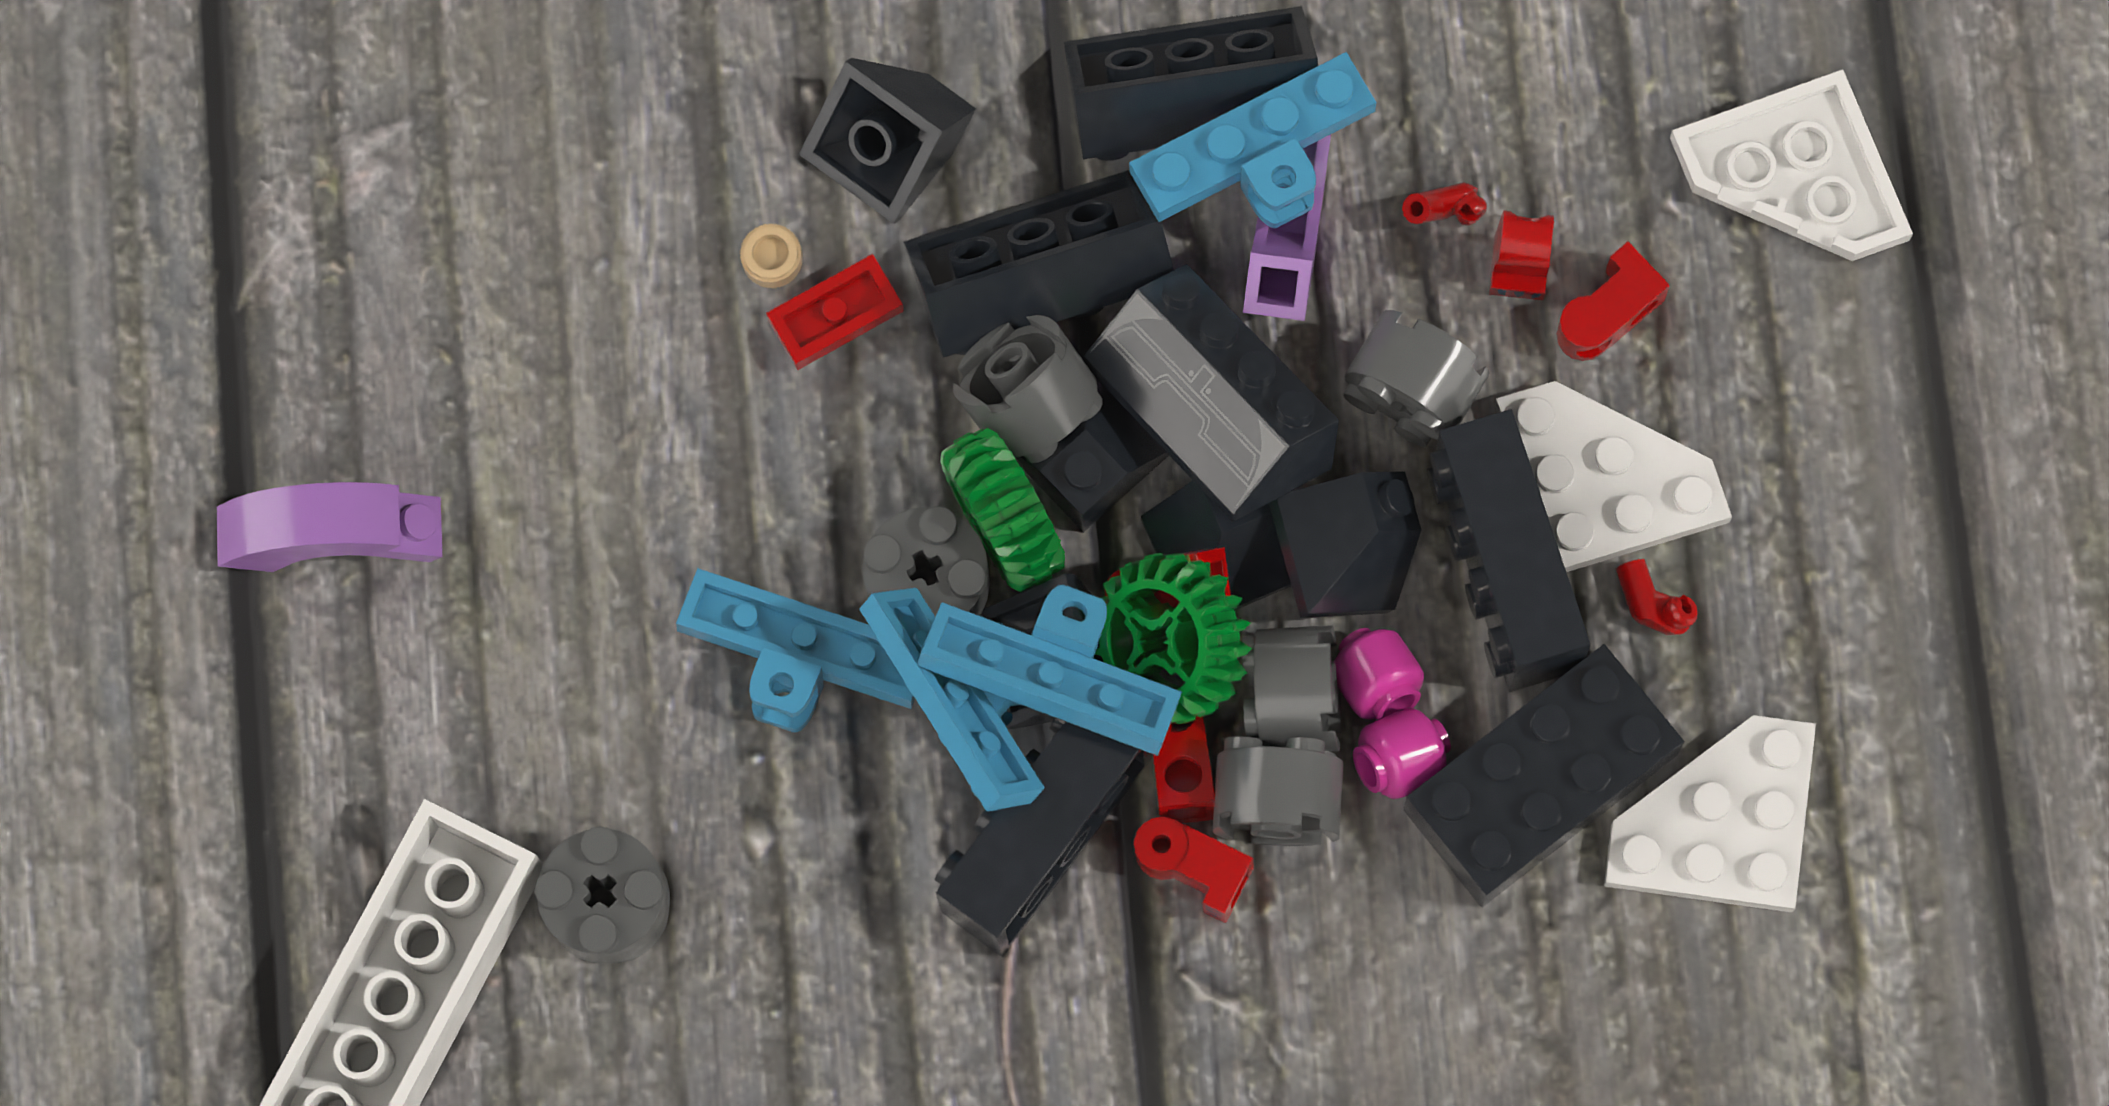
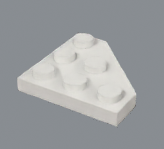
(1799, 167)
(1609, 478)
(1723, 822)

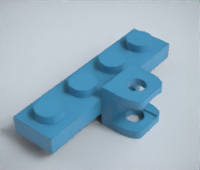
(1258, 147)
(793, 647)
(1053, 669)
(965, 717)

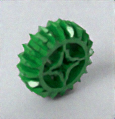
(1003, 509)
(1192, 640)

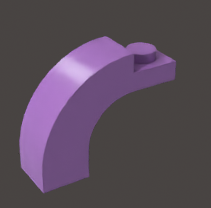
(1285, 255)
(324, 520)

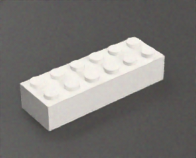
(409, 967)

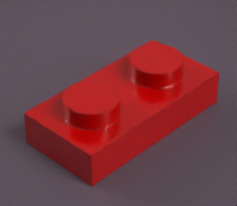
(835, 311)

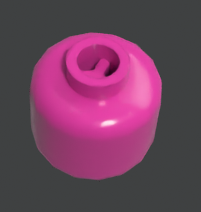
(1377, 673)
(1400, 752)

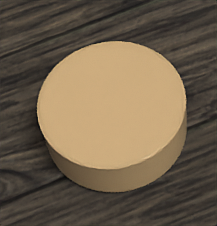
(771, 255)

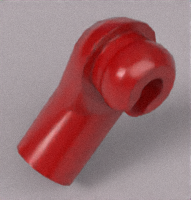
(1445, 202)
(1653, 608)

